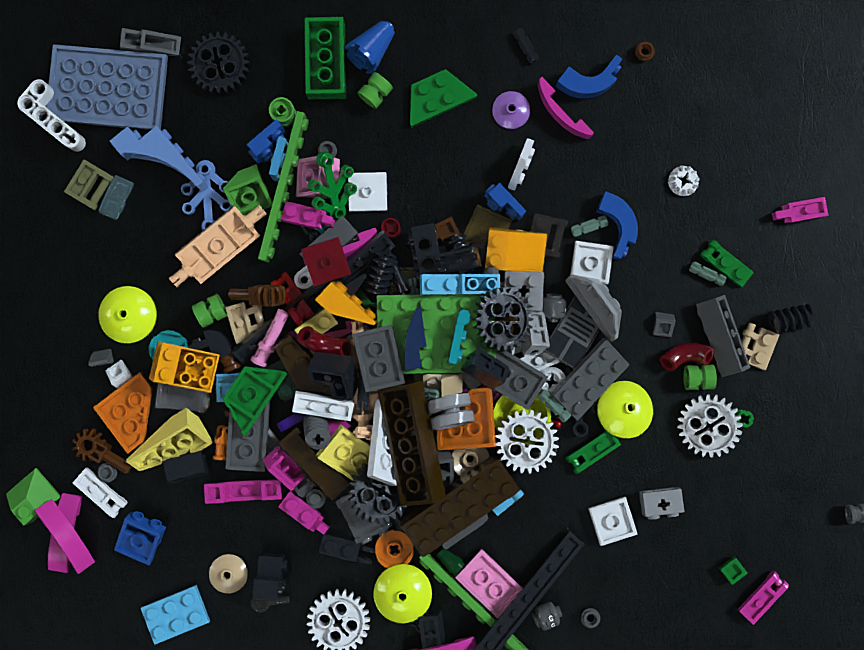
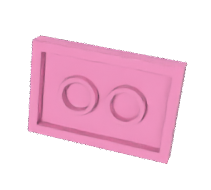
(488, 583)

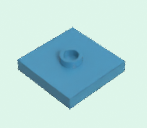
(278, 158)

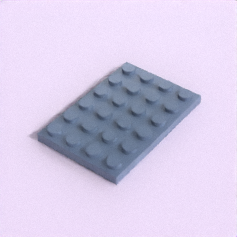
(107, 87)

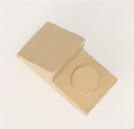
(446, 382)

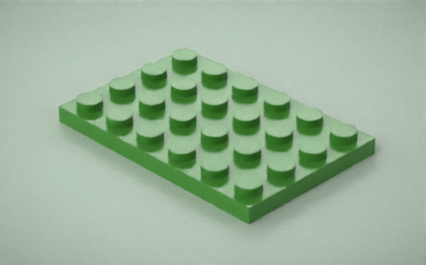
(439, 321)

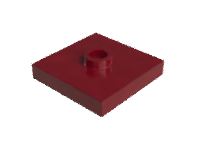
(326, 261)

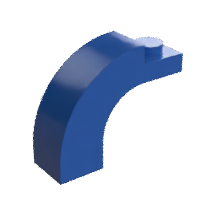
(589, 87)
(623, 216)

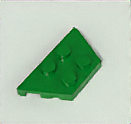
(436, 96)
(251, 394)

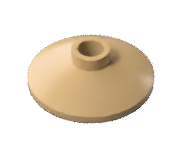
(461, 465)
(237, 570)

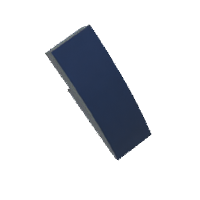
(414, 340)

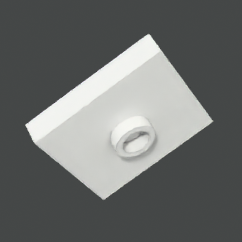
(370, 193)
(592, 261)
(612, 521)

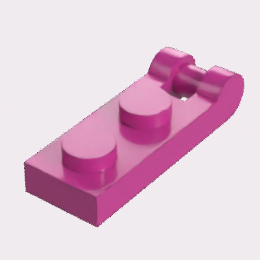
(763, 597)

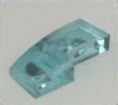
(115, 197)

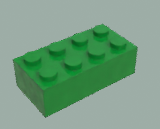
(325, 58)

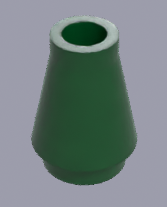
(450, 561)

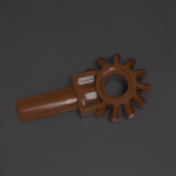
(260, 295)
(100, 450)

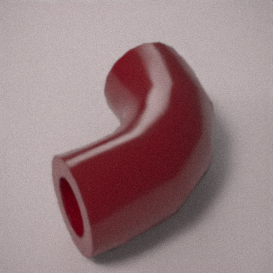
(322, 343)
(686, 353)

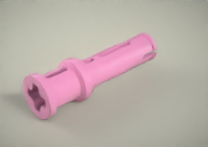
(266, 345)

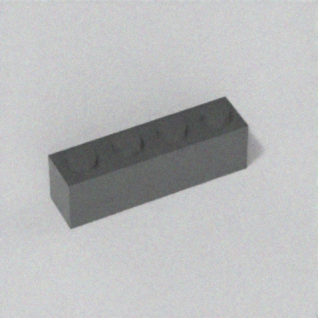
(723, 336)

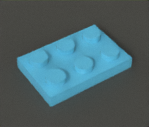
(175, 614)

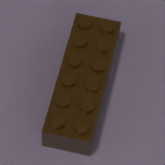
(412, 444)
(465, 503)

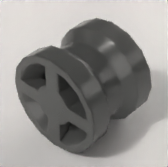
(854, 513)

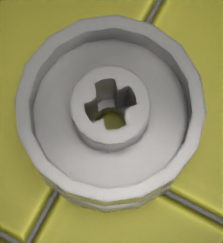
(451, 412)

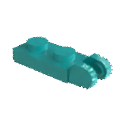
(458, 336)

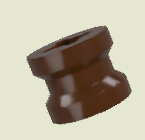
(230, 363)

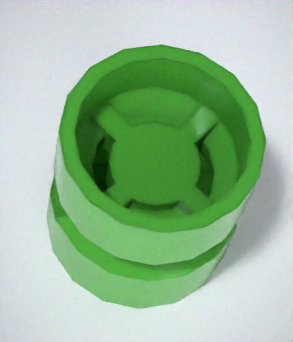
(375, 90)
(283, 111)
(210, 310)
(700, 377)

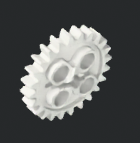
(529, 424)
(720, 440)
(323, 630)

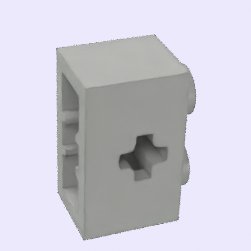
(650, 498)

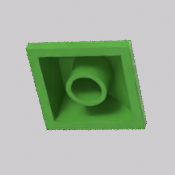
(248, 190)
(29, 495)

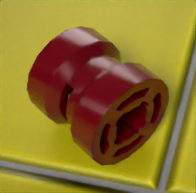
(391, 225)
(303, 311)

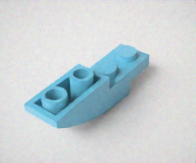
(458, 284)

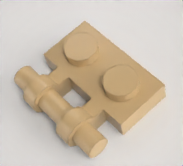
(240, 320)
(762, 347)

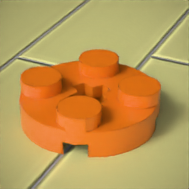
(390, 538)

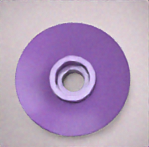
(507, 118)

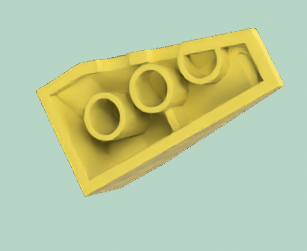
(174, 438)

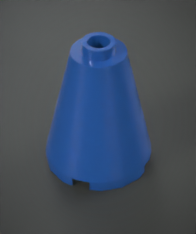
(370, 46)

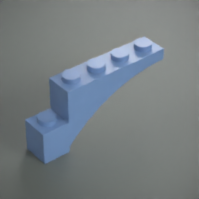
(157, 148)

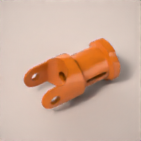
(221, 443)

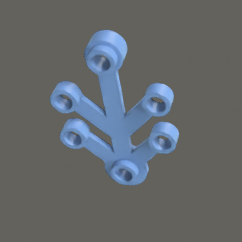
(207, 195)

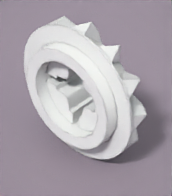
(675, 183)
(552, 372)

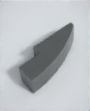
(149, 42)

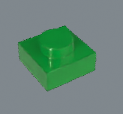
(733, 570)

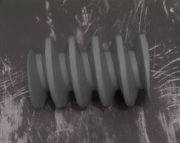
(316, 431)

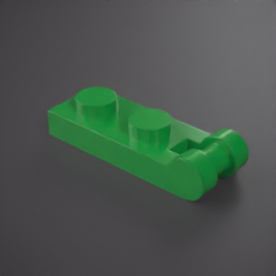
(726, 264)
(593, 451)

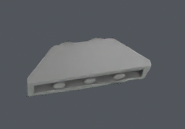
(598, 303)

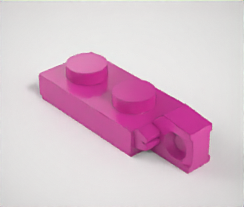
(802, 210)
(306, 216)
(303, 513)

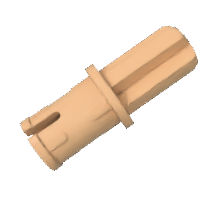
(363, 432)

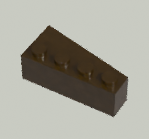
(296, 362)
(326, 477)

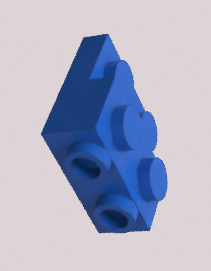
(262, 145)
(501, 199)
(140, 537)

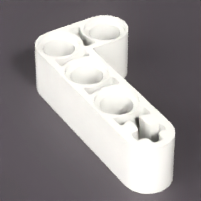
(52, 121)

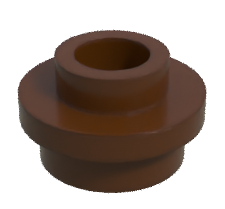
(647, 46)

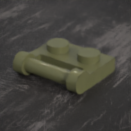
(83, 182)

